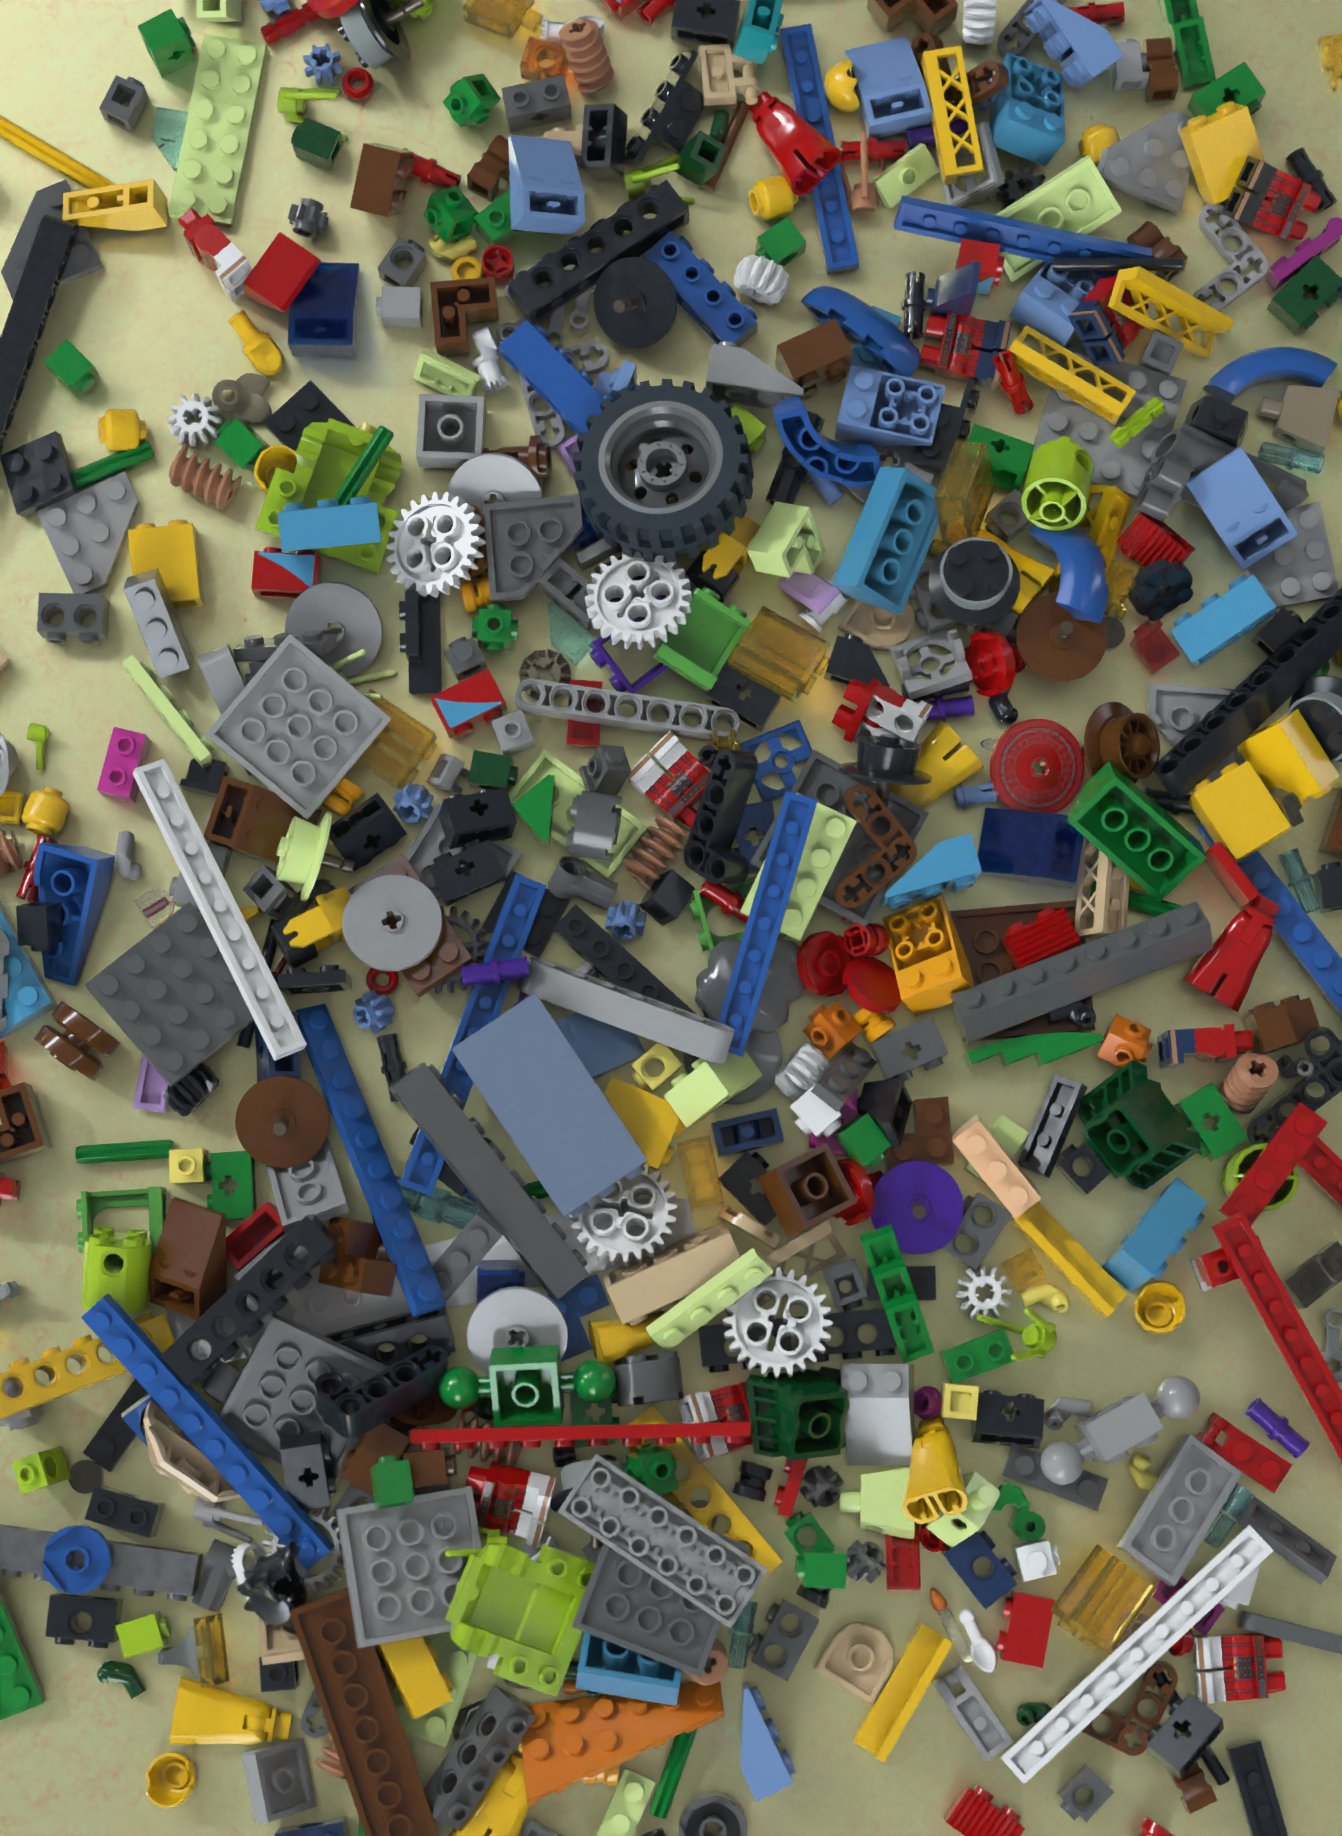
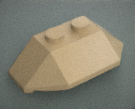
(180, 1459)

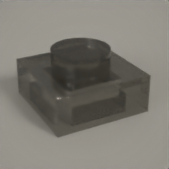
(1289, 805)

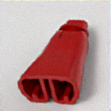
(796, 146)
(1236, 953)

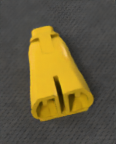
(1033, 574)
(945, 762)
(616, 1341)
(933, 1475)
(224, 1717)
(503, 1804)

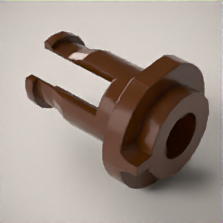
(535, 456)

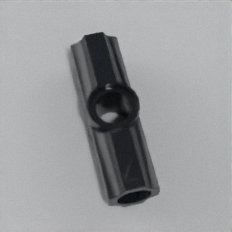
(788, 477)

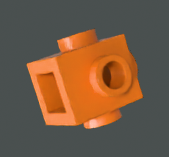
(831, 1029)
(1125, 1042)

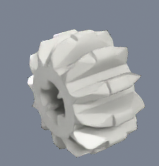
(979, 21)
(761, 279)
(196, 431)
(801, 1071)
(979, 1282)

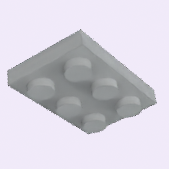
(309, 1189)

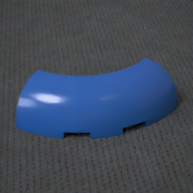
(880, 336)
(1268, 364)
(837, 461)
(1082, 565)

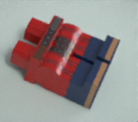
(1105, 324)
(965, 348)
(1202, 1044)

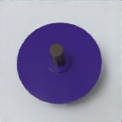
(919, 1204)

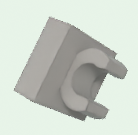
(446, 772)

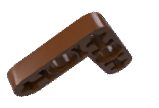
(981, 90)
(884, 843)
(1121, 1724)

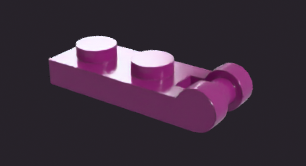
(1286, 268)

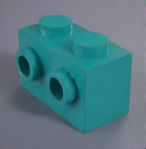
(758, 29)

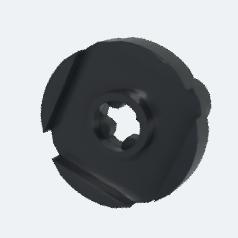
(1156, 603)

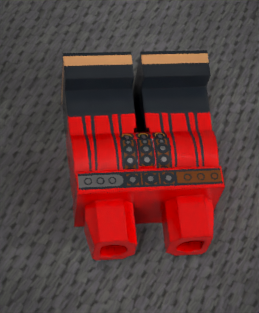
(1282, 203)

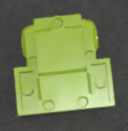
(323, 463)
(521, 1612)

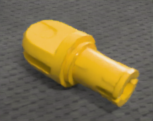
(258, 346)

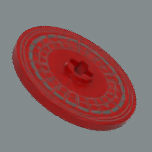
(1029, 743)

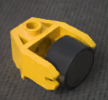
(721, 566)
(308, 934)

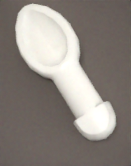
(981, 1649)

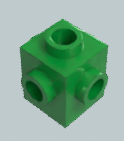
(471, 100)
(450, 214)
(495, 640)
(653, 1468)

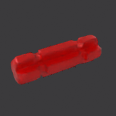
(288, 23)

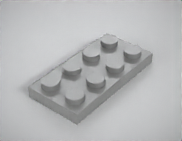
(1179, 1510)

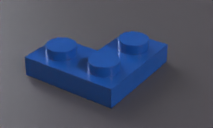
(577, 1302)

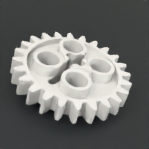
(435, 544)
(638, 599)
(616, 1240)
(806, 1331)

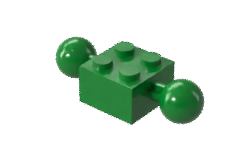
(526, 1385)

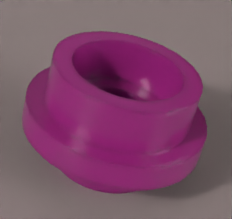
(927, 1402)

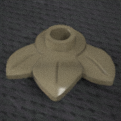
(248, 402)

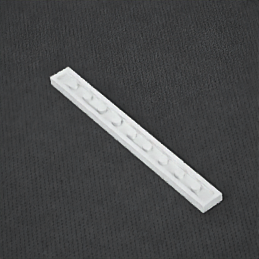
(219, 909)
(1136, 1654)

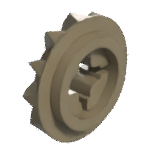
(543, 659)

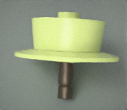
(304, 853)

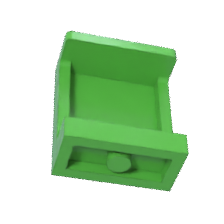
(704, 640)

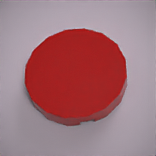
(822, 963)
(872, 984)

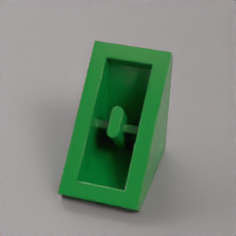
(537, 808)

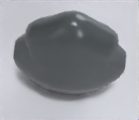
(779, 990)

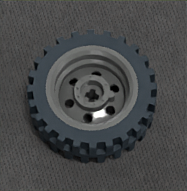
(677, 420)

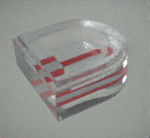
(155, 906)

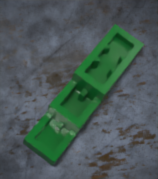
(1188, 41)
(1045, 1047)
(896, 1293)

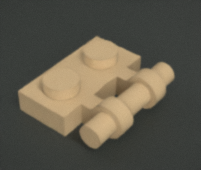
(718, 78)

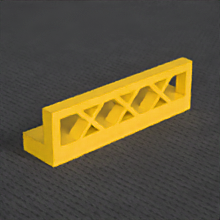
(939, 118)
(1174, 301)
(1066, 380)
(1106, 522)
(1070, 1259)
(902, 1691)

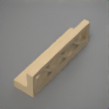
(1109, 900)
(799, 1244)

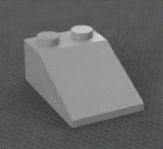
(746, 379)
(879, 1414)

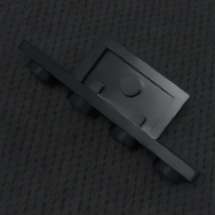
(671, 114)
(950, 427)
(422, 642)

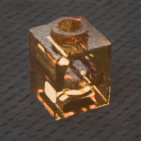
(539, 50)

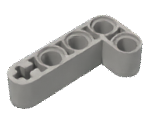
(222, 676)

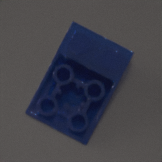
(326, 313)
(1030, 846)

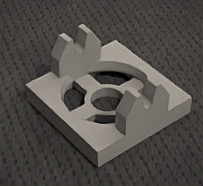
(992, 179)
(919, 687)

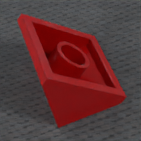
(280, 273)

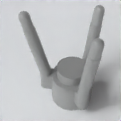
(212, 1512)

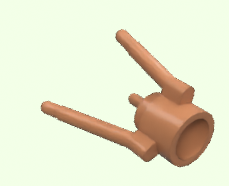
(863, 197)

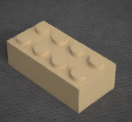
(670, 1274)

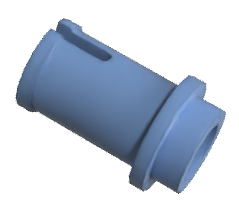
(828, 489)
(974, 795)

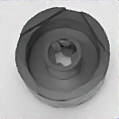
(595, 825)
(648, 1379)
(712, 1807)

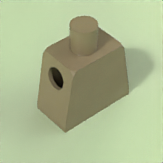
(1302, 416)

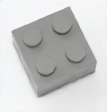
(449, 430)

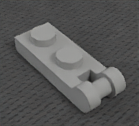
(973, 1713)

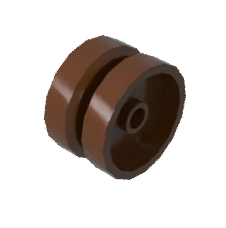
(74, 1045)

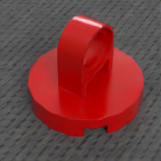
(992, 662)
(862, 1189)

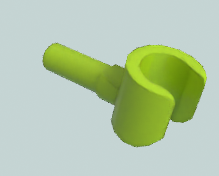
(39, 734)

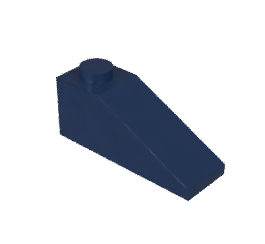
(954, 291)

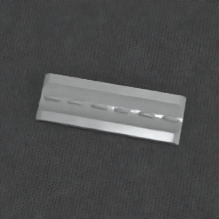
(663, 1540)

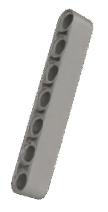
(611, 716)
(628, 1010)

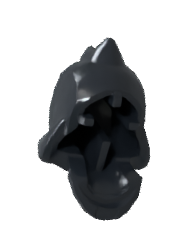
(275, 1586)

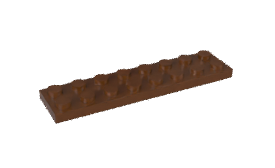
(362, 1720)

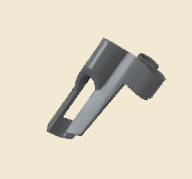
(1187, 453)

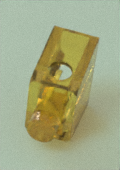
(502, 15)

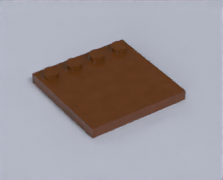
(981, 939)

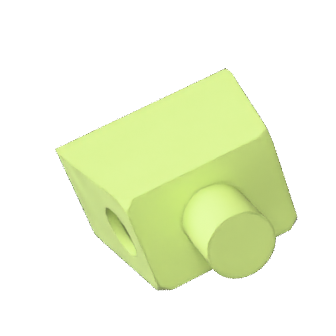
(981, 1499)
(881, 1503)

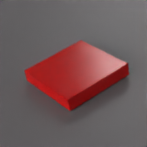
(1230, 875)

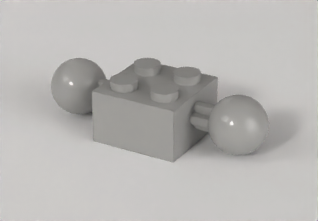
(1119, 1427)

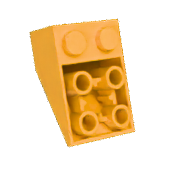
(927, 955)

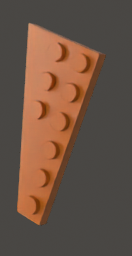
(598, 1733)

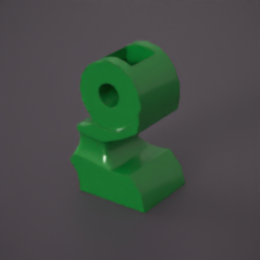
(1023, 1522)

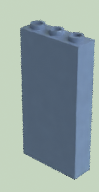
(550, 1106)

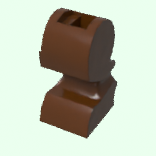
(1161, 67)
(485, 175)
(1151, 237)
(1195, 1789)

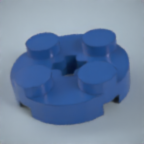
(57, 1558)

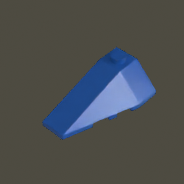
(80, 881)

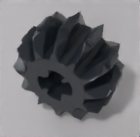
(1015, 182)
(191, 1090)

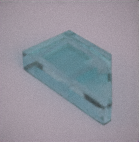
(169, 133)
(568, 635)

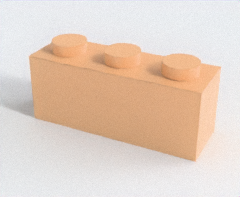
(996, 1166)

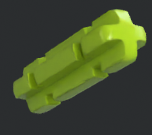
(1137, 422)

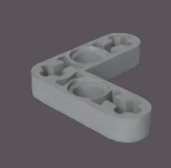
(1236, 259)
(588, 367)

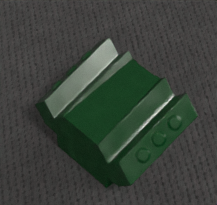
(1136, 1127)
(798, 1414)

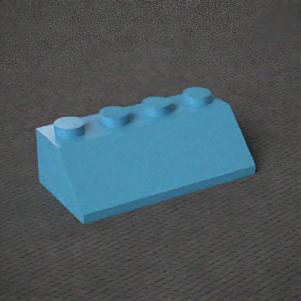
(889, 540)
(27, 991)

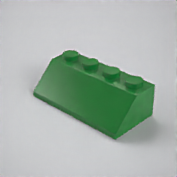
(1135, 832)

